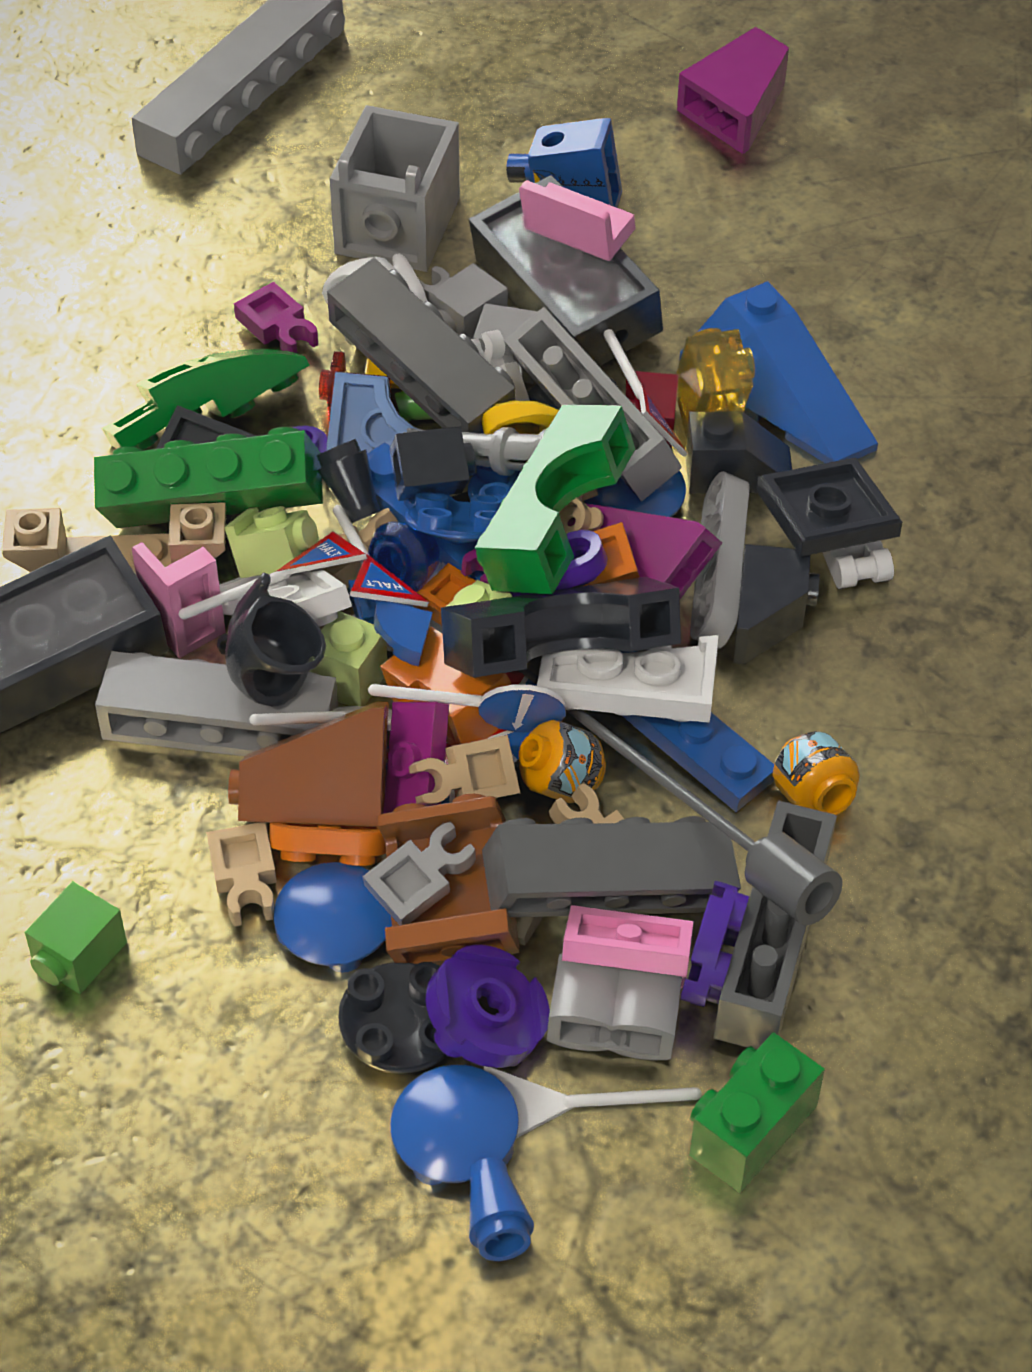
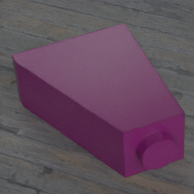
(735, 87)
(664, 546)

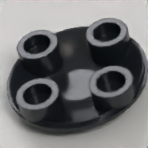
(387, 1017)

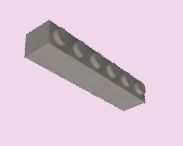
(233, 80)

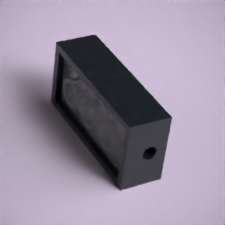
(571, 284)
(66, 624)

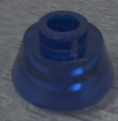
(405, 553)

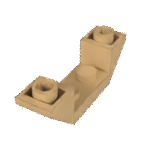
(39, 535)

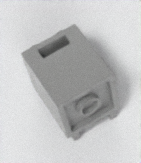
(395, 186)

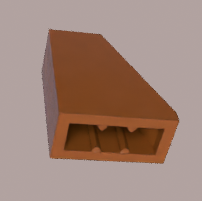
(318, 775)

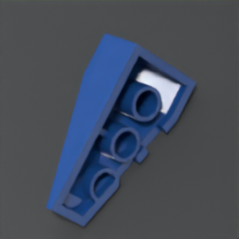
(792, 377)

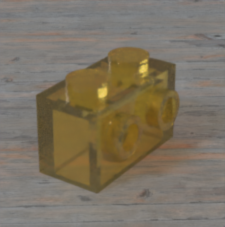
(714, 373)

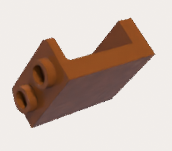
(465, 912)

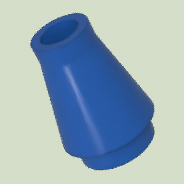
(498, 1216)

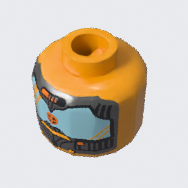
(561, 760)
(816, 773)

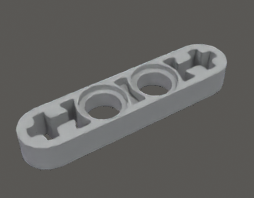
(719, 583)

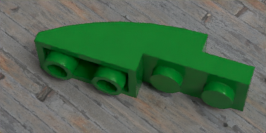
(219, 380)

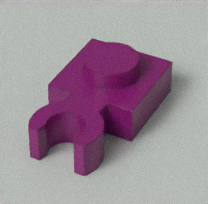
(273, 315)

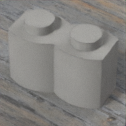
(614, 1010)

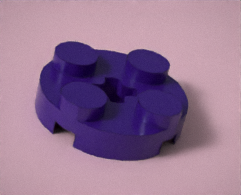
(718, 927)
(466, 1028)

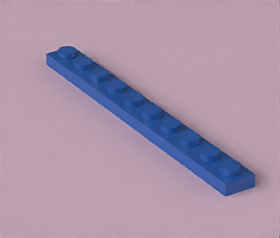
(704, 749)

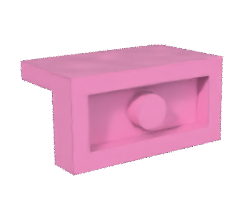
(575, 219)
(180, 586)
(628, 941)

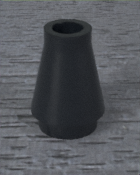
(350, 479)

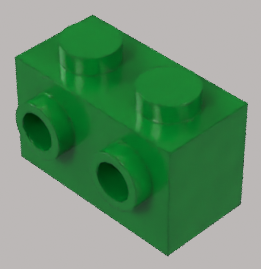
(754, 1111)

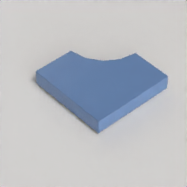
(363, 412)

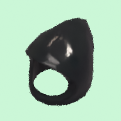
(271, 646)

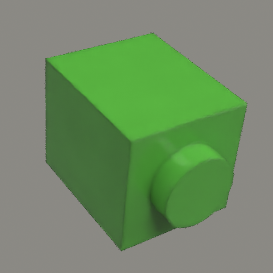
(75, 938)

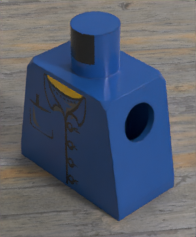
(576, 155)

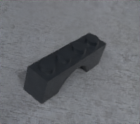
(513, 630)

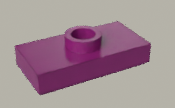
(415, 734)

